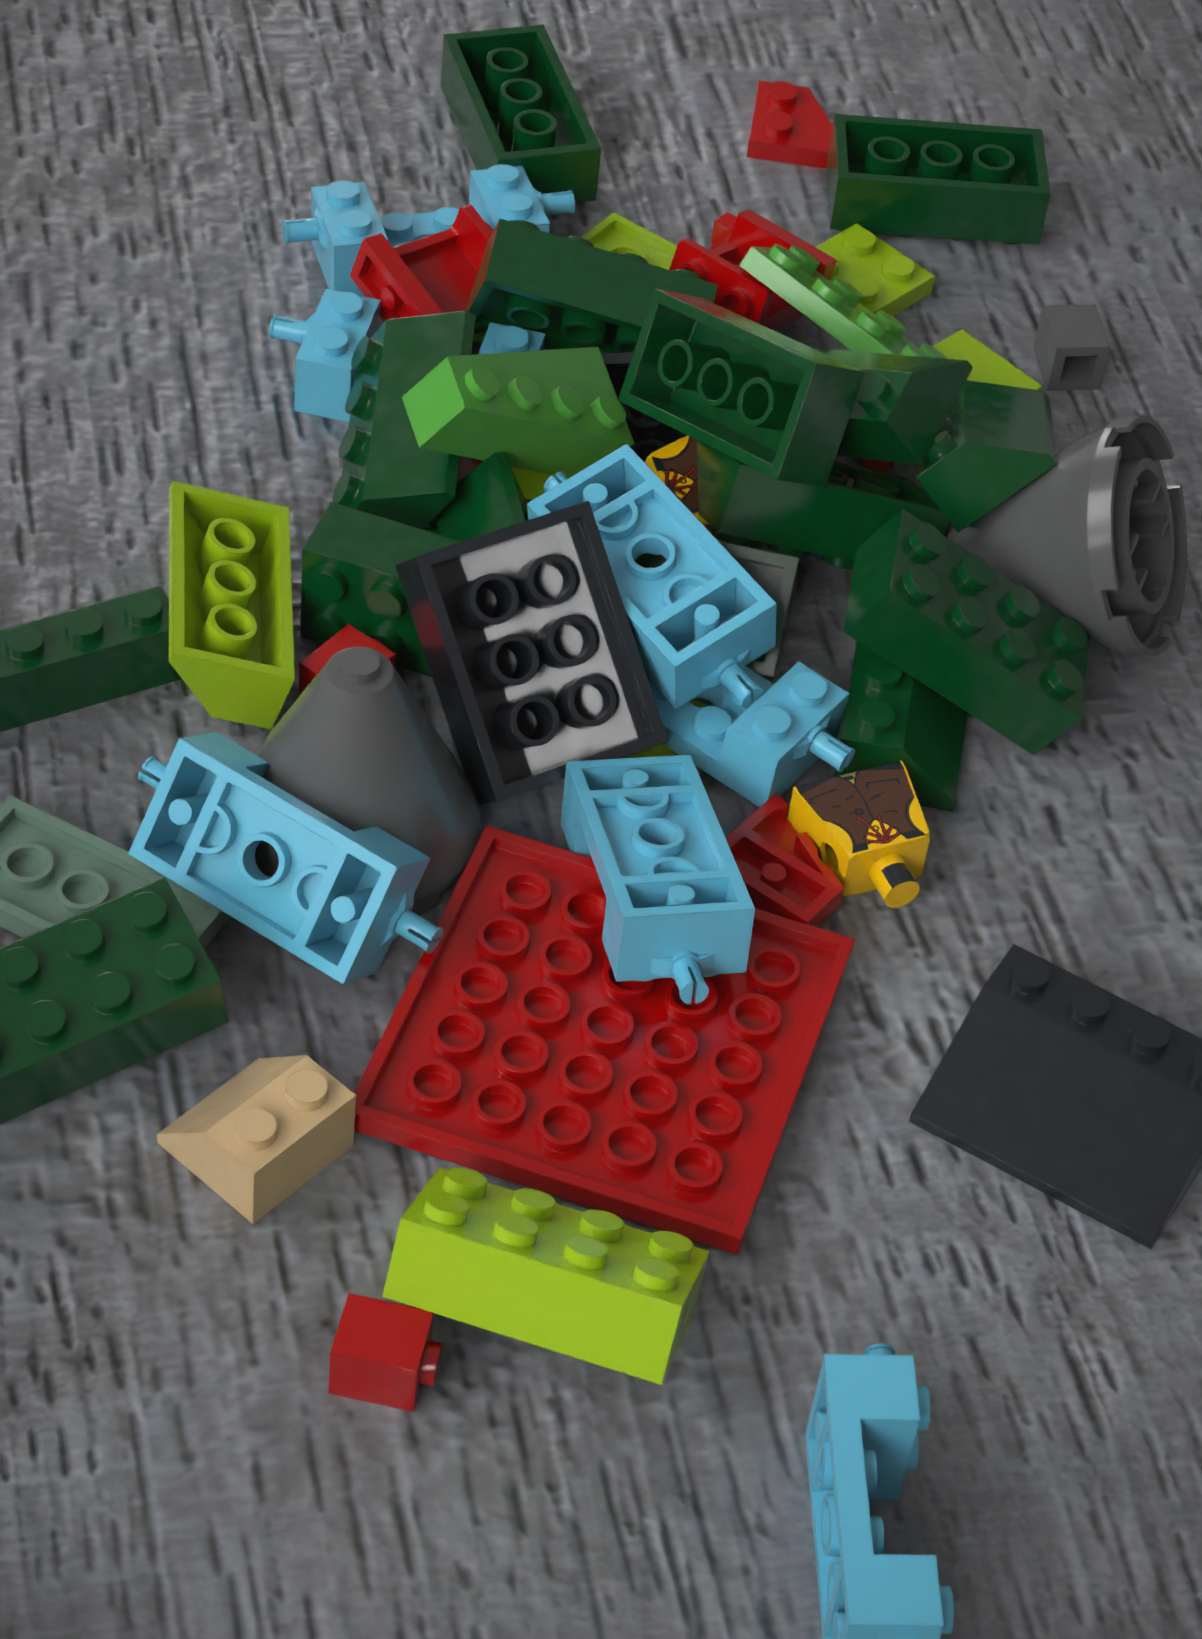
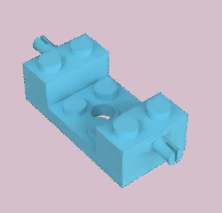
(346, 215)
(331, 337)
(695, 613)
(764, 745)
(664, 870)
(334, 890)
(859, 1450)

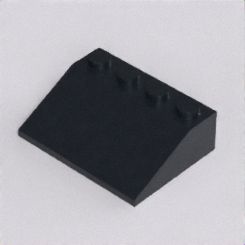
(531, 652)
(1073, 1095)

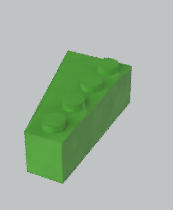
(537, 406)

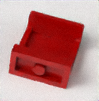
(424, 274)
(736, 287)

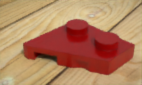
(789, 126)
(783, 866)

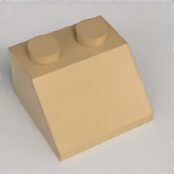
(265, 1132)

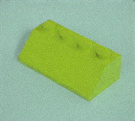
(231, 602)

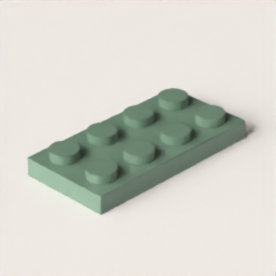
(62, 870)

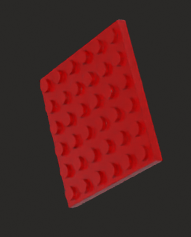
(589, 1087)

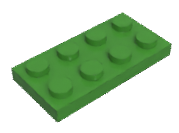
(829, 303)

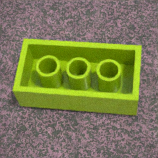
(547, 1273)

